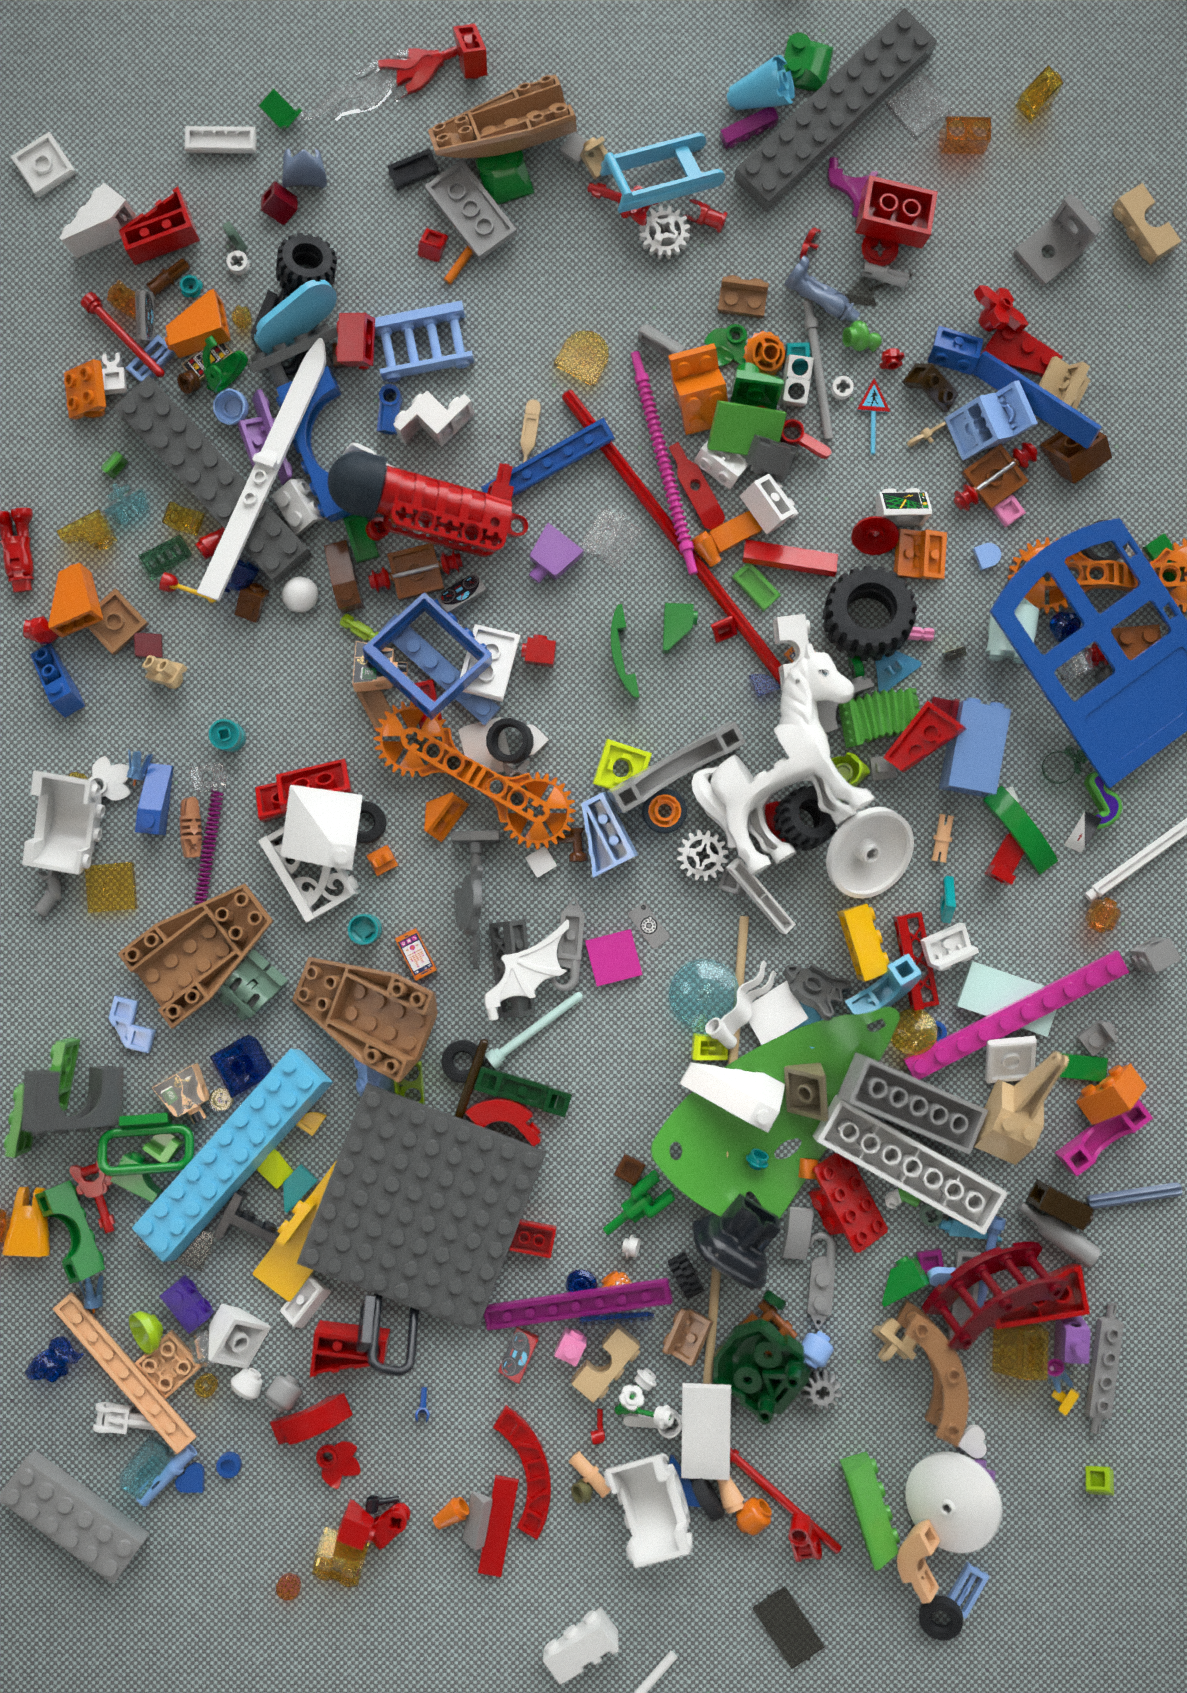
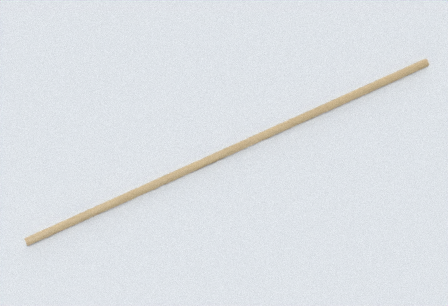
(716, 1275)

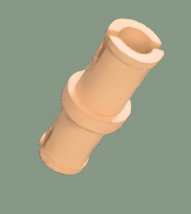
(942, 838)
(590, 1474)

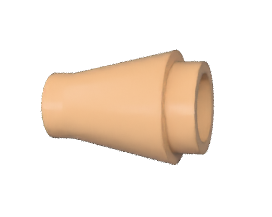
(730, 1496)

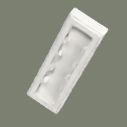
(220, 139)

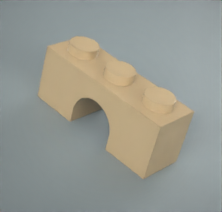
(1151, 241)
(593, 1379)

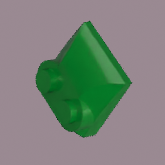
(807, 61)
(505, 176)
(754, 387)

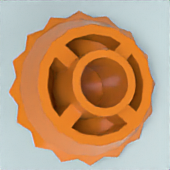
(765, 352)

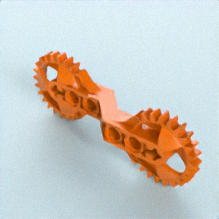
(1115, 575)
(476, 776)

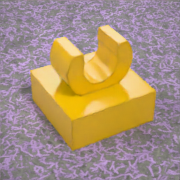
(1067, 1399)

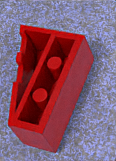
(160, 230)
(336, 1348)

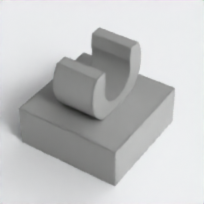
(881, 769)

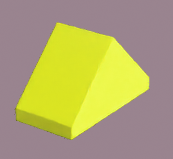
(707, 1048)

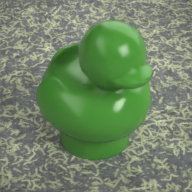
(858, 337)

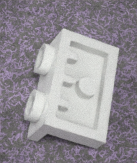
(721, 465)

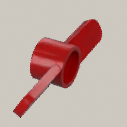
(804, 440)

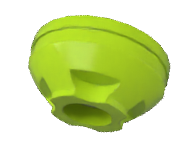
(146, 1331)

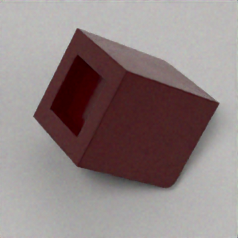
(279, 203)
(948, 706)

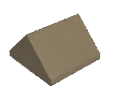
(806, 1090)

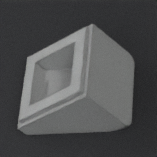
(730, 885)

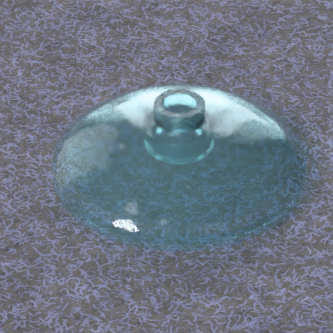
(698, 976)

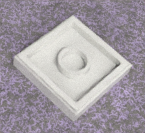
(43, 164)
(1010, 1058)

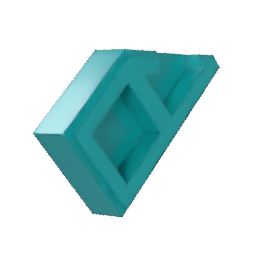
(800, 365)
(948, 900)
(296, 1186)

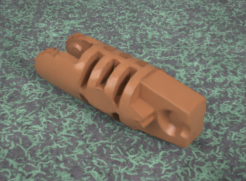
(190, 827)

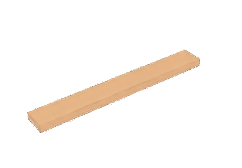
(124, 1373)

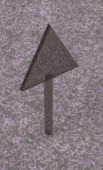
(862, 293)

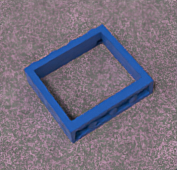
(450, 624)

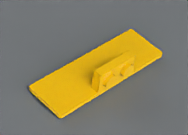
(279, 1265)

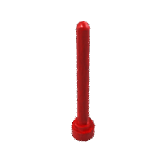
(93, 305)

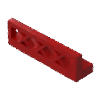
(905, 947)

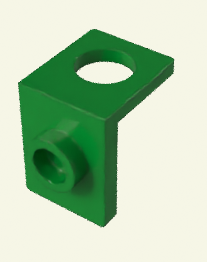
(279, 109)

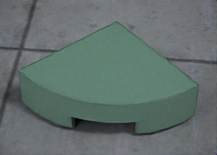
(234, 237)

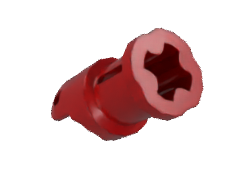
(709, 216)

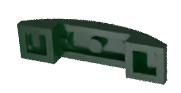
(523, 1091)

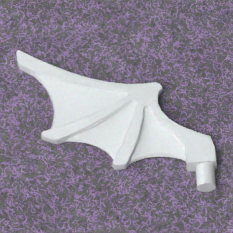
(526, 971)

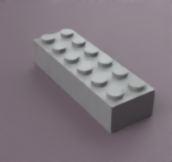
(912, 1103)
(73, 1516)

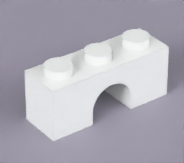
(792, 631)

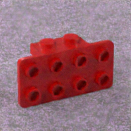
(846, 1203)

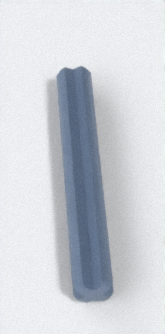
(1134, 1195)

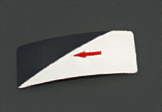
(1083, 832)

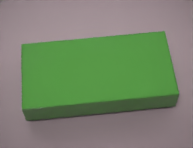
(756, 586)

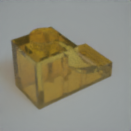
(90, 528)

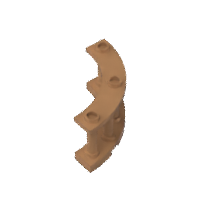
(950, 1389)

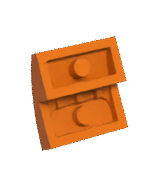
(920, 554)

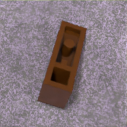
(343, 577)

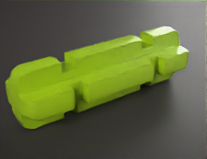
(357, 627)

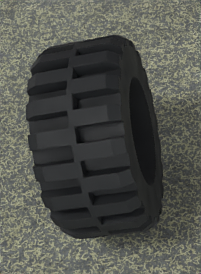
(873, 585)

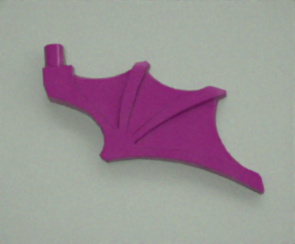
(848, 185)

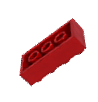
(534, 1238)

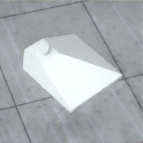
(321, 826)

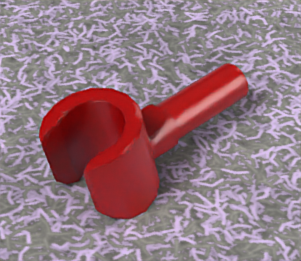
(598, 1436)

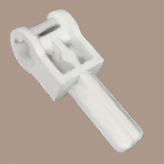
(118, 1419)

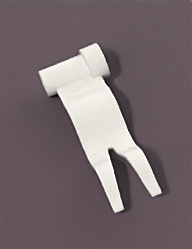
(724, 1029)

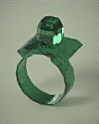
(1076, 757)

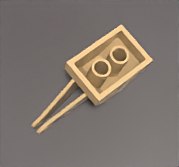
(1017, 1111)

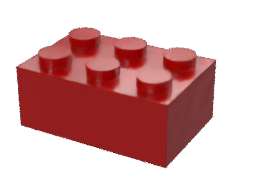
(896, 212)

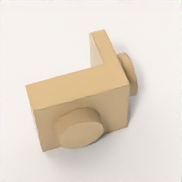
(593, 155)

